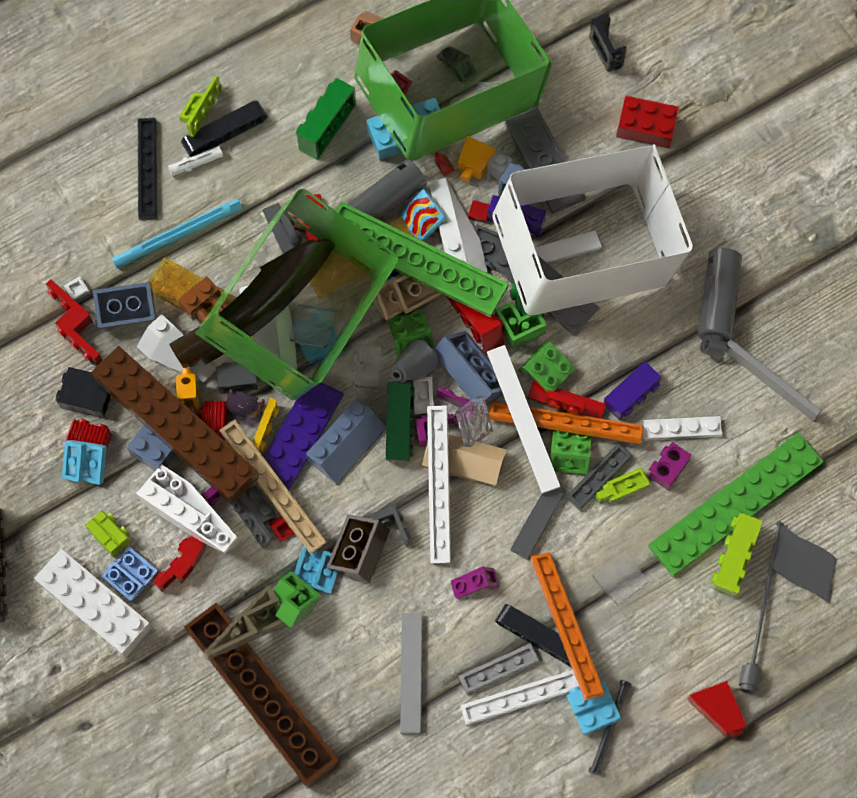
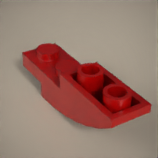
(181, 567)

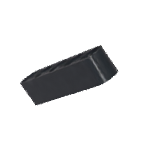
(225, 128)
(532, 632)

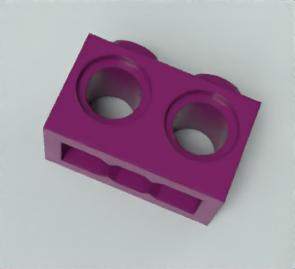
(672, 467)

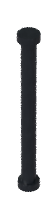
(595, 769)

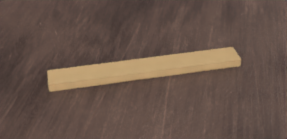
(274, 488)

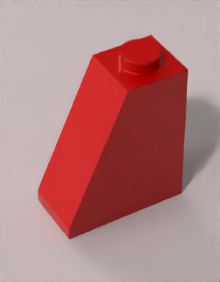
(719, 708)

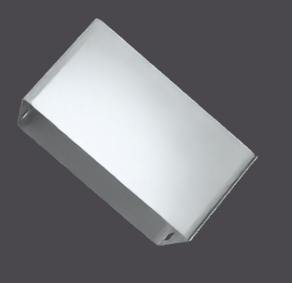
(581, 176)

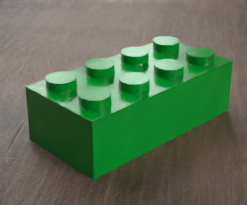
(326, 118)

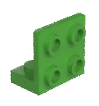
(410, 328)
(547, 367)
(570, 452)

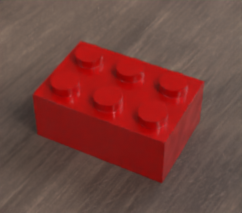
(647, 121)

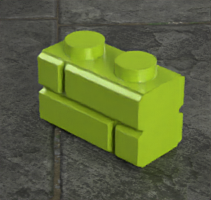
(108, 533)

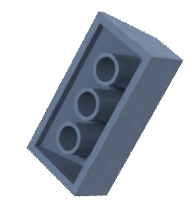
(468, 366)
(346, 441)

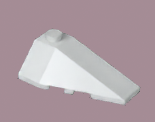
(156, 347)

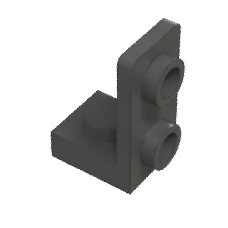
(459, 61)
(389, 514)

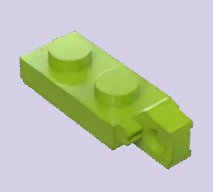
(624, 486)

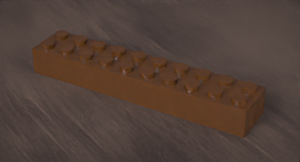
(175, 425)
(265, 700)

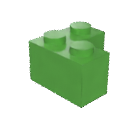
(520, 329)
(296, 599)

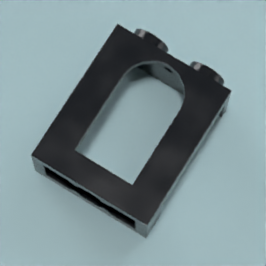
(599, 32)

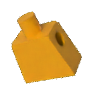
(474, 159)
(188, 390)

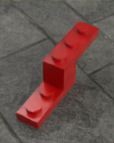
(73, 322)

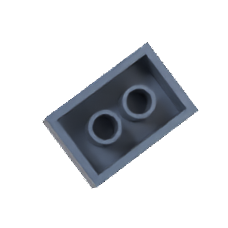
(124, 304)
(150, 449)

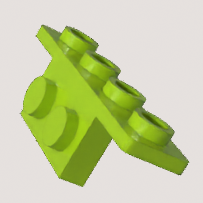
(199, 106)

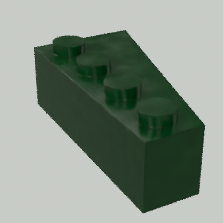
(398, 421)

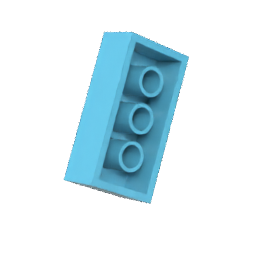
(380, 136)

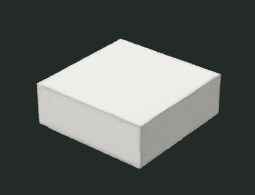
(77, 289)

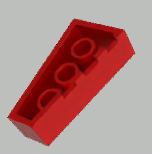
(483, 328)

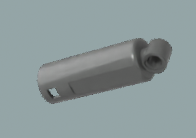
(390, 190)
(719, 301)

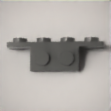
(283, 230)
(255, 513)

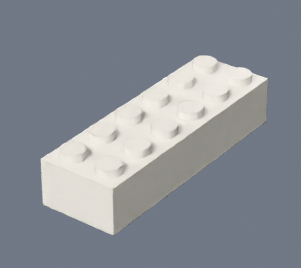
(93, 603)

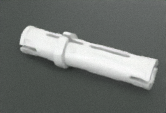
(195, 161)

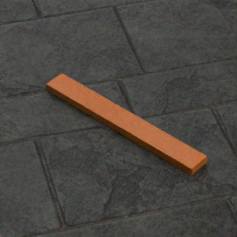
(574, 423)
(567, 626)

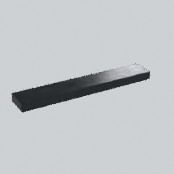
(147, 168)

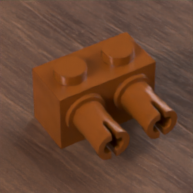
(199, 299)

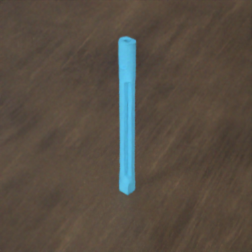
(177, 233)

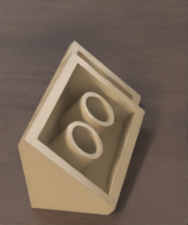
(402, 295)
(473, 463)

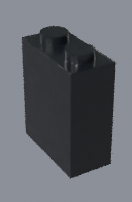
(82, 394)

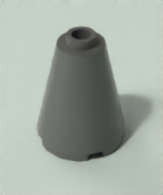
(414, 362)

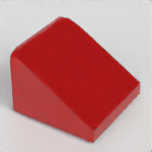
(443, 163)
(281, 529)

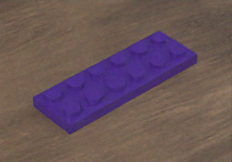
(301, 431)

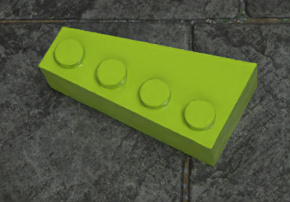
(737, 554)

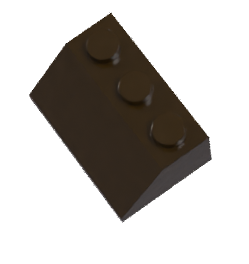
(358, 548)

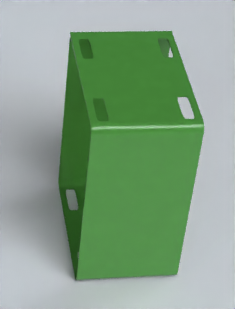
(472, 115)
(348, 241)

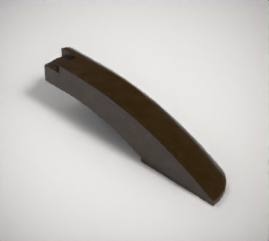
(262, 300)

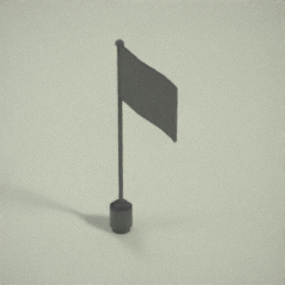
(800, 564)

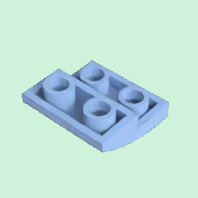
(130, 573)

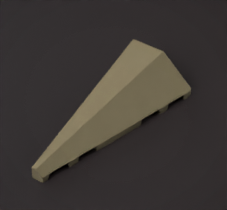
(251, 624)

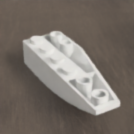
(185, 508)

